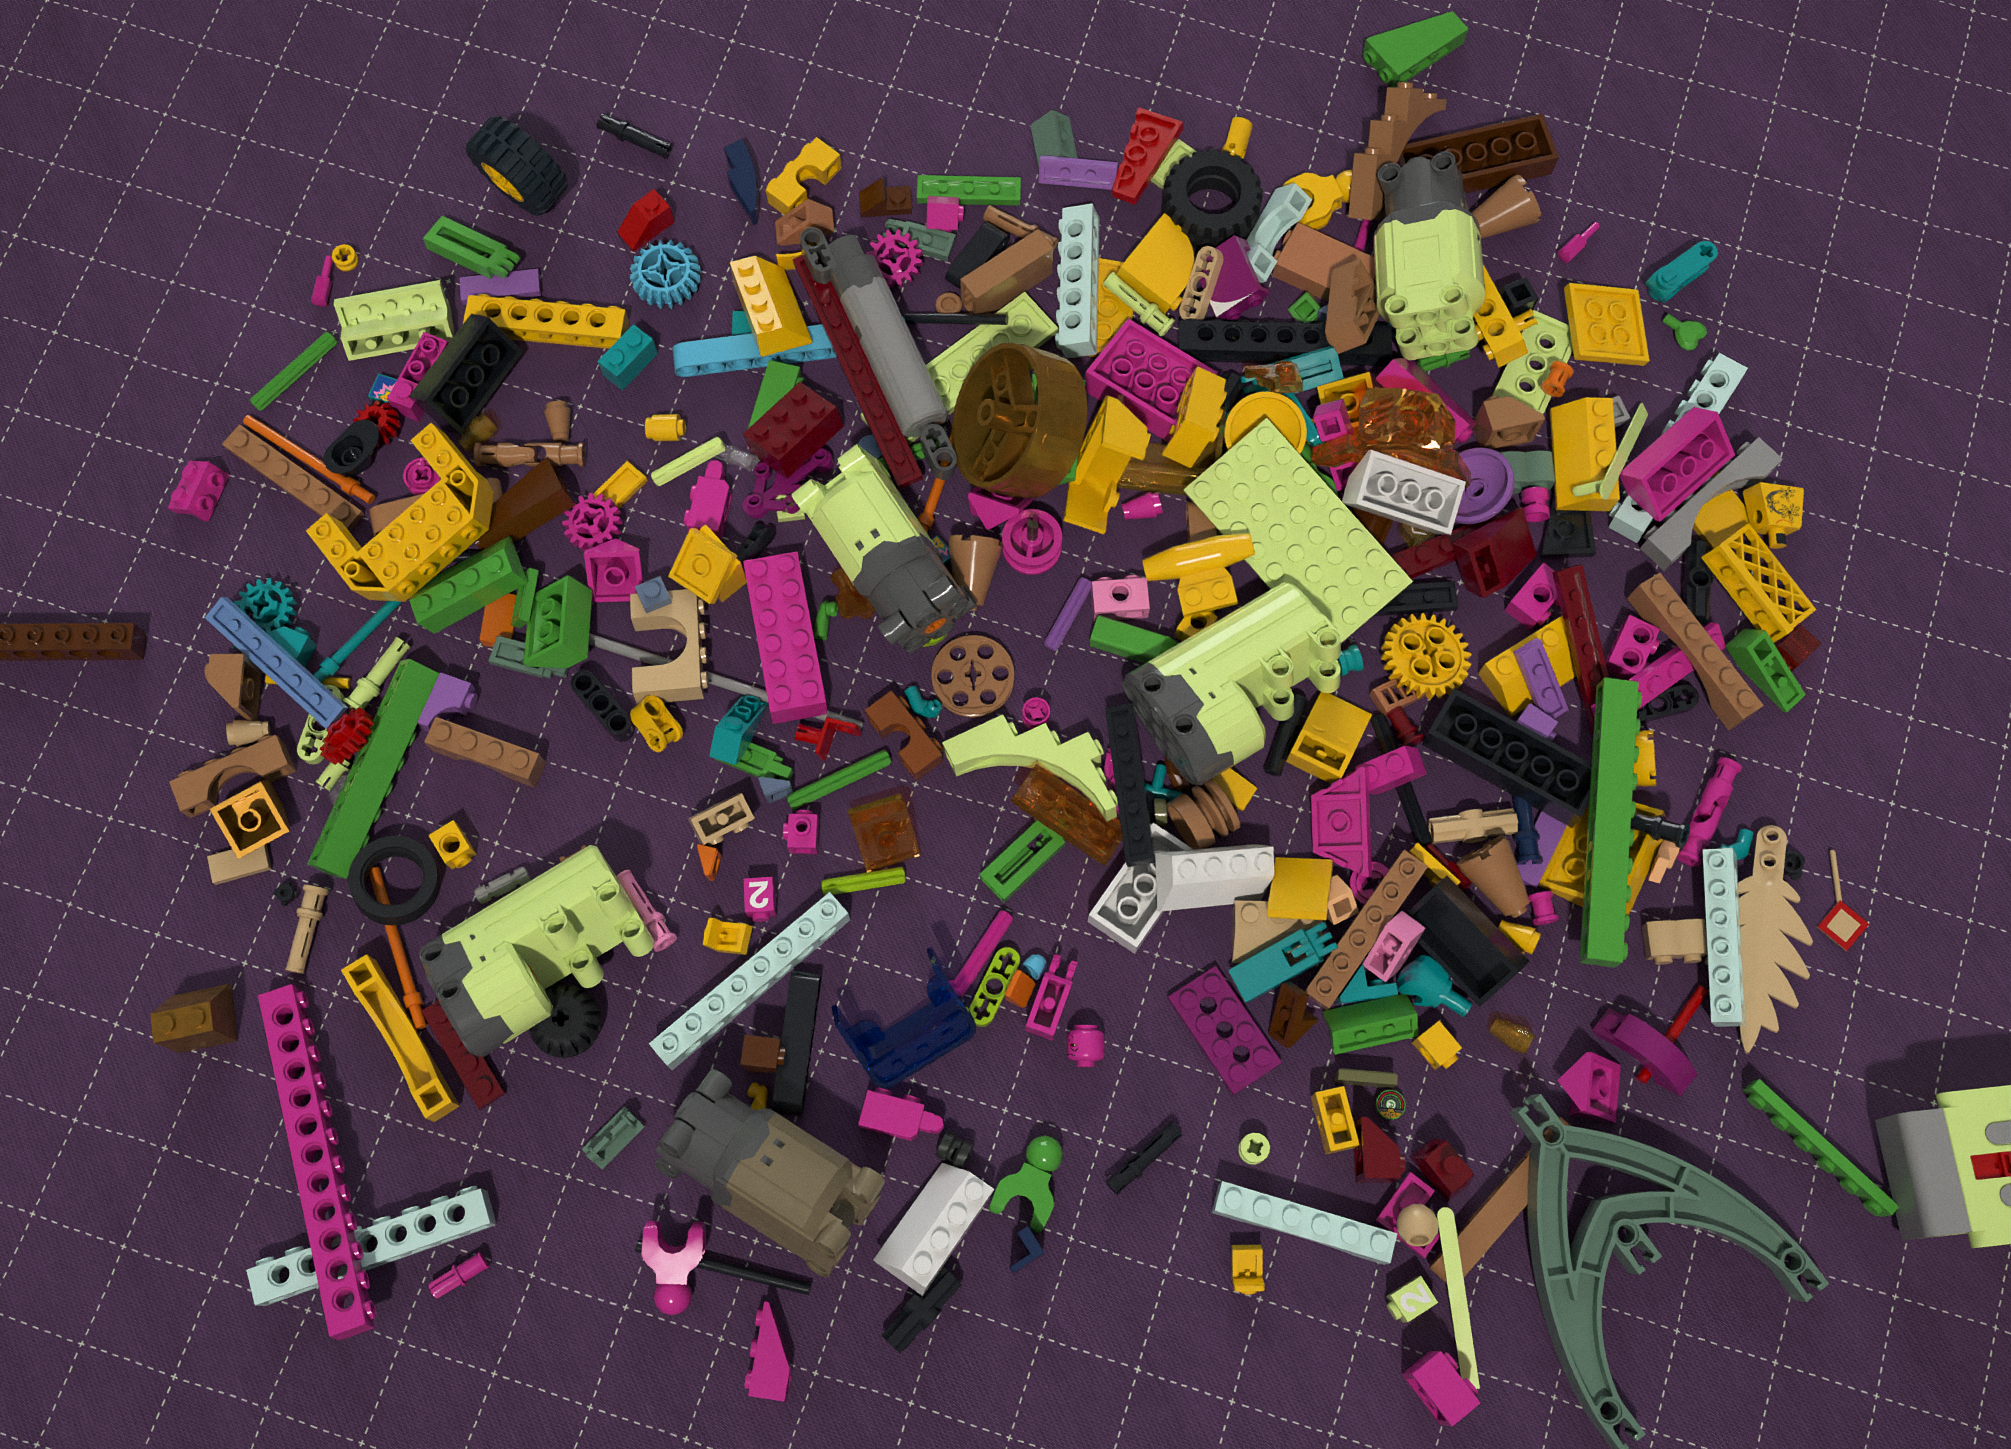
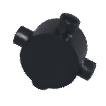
(286, 893)

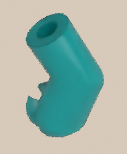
(920, 706)
(1742, 843)

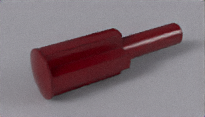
(1450, 866)

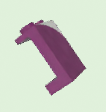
(1237, 282)

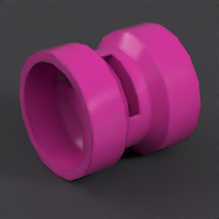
(1535, 504)
(1035, 709)

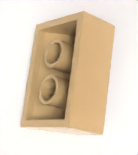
(1256, 932)

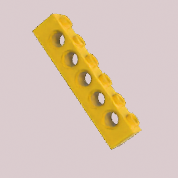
(557, 329)
(1510, 342)

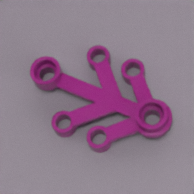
(782, 486)

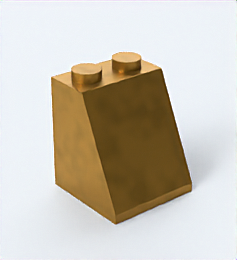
(195, 1020)

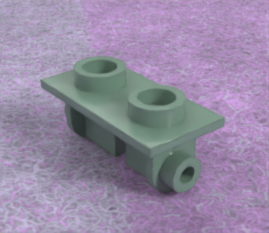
(613, 1138)

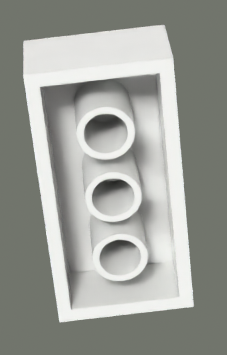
(1130, 902)

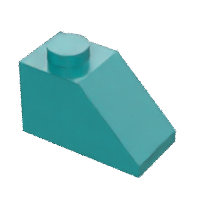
(295, 642)

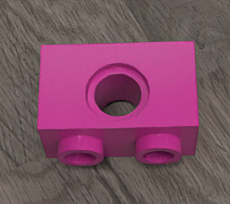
(1524, 605)

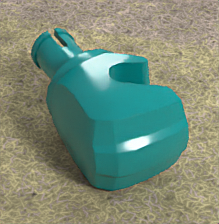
(1431, 985)

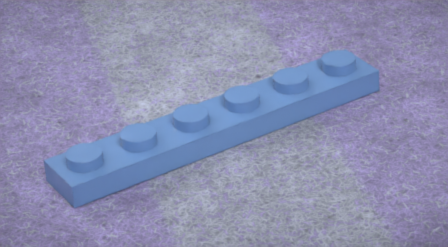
(276, 662)

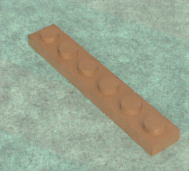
(291, 477)

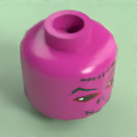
(1085, 1045)

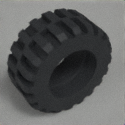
(1219, 173)

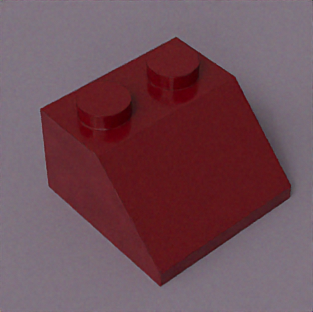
(1377, 1156)

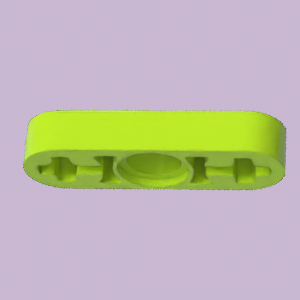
(995, 964)

